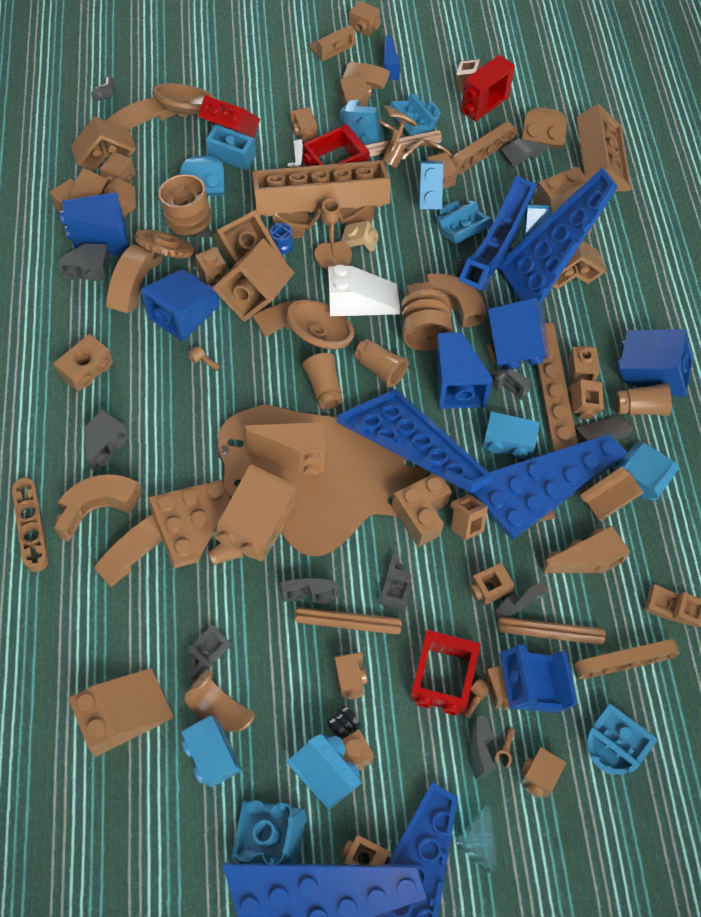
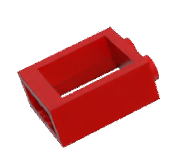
(496, 76)
(229, 116)
(332, 140)
(450, 646)

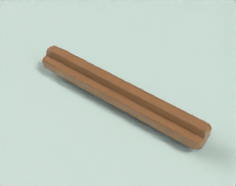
(407, 142)
(348, 620)
(551, 630)

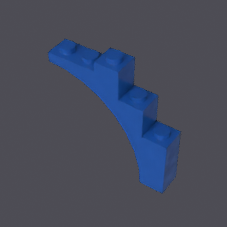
(501, 236)

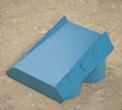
(649, 468)
(325, 769)
(269, 833)

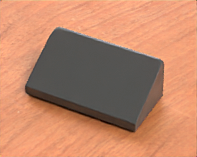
(616, 427)

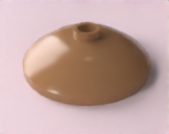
(180, 98)
(315, 326)

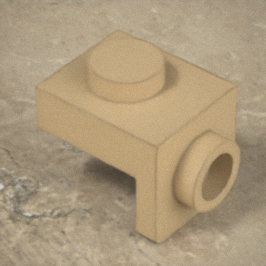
(360, 234)

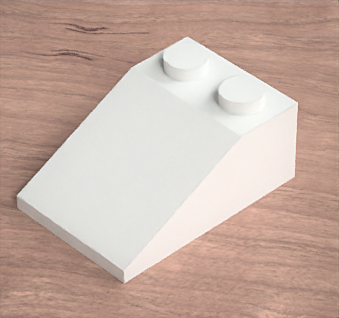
(360, 293)

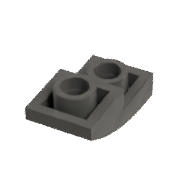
(319, 590)

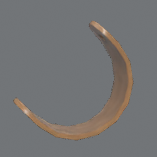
(208, 699)

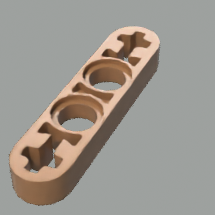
(484, 147)
(25, 525)
(626, 659)

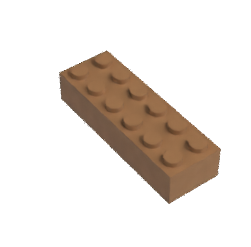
(308, 186)

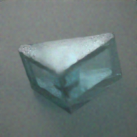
(479, 841)

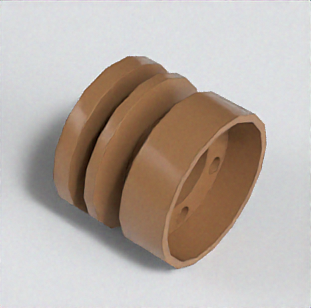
(185, 204)
(424, 316)

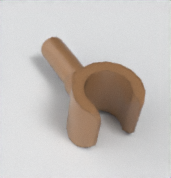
(197, 354)
(481, 690)
(506, 747)

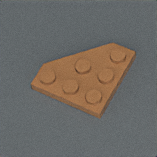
(188, 519)

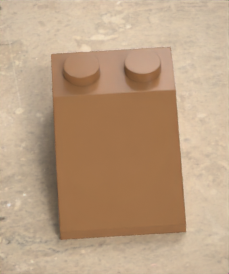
(241, 235)
(290, 445)
(120, 710)

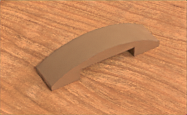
(139, 113)
(128, 550)

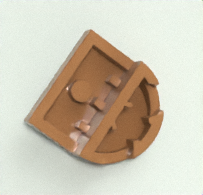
(545, 127)

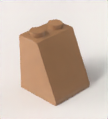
(559, 188)
(254, 280)
(256, 513)

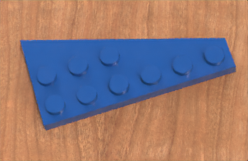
(544, 254)
(406, 431)
(535, 487)
(427, 846)
(321, 889)

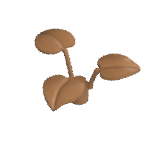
(395, 151)
(327, 253)

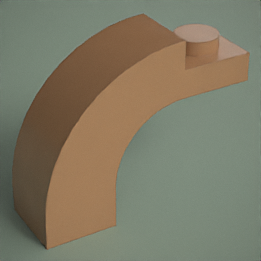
(128, 277)
(463, 297)
(92, 494)

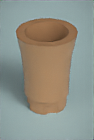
(381, 362)
(324, 379)
(645, 400)

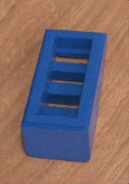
(391, 59)

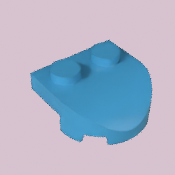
(424, 114)
(362, 121)
(209, 170)
(462, 221)
(618, 742)

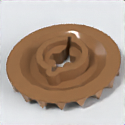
(164, 243)

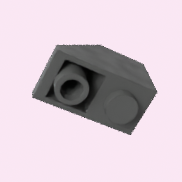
(86, 262)
(102, 439)

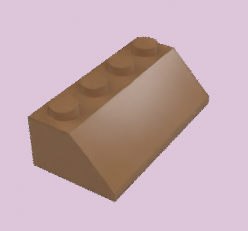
(603, 146)

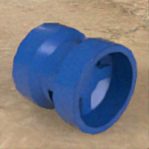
(282, 236)

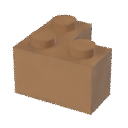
(99, 141)
(584, 264)
(418, 506)

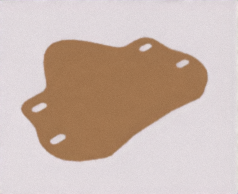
(333, 502)

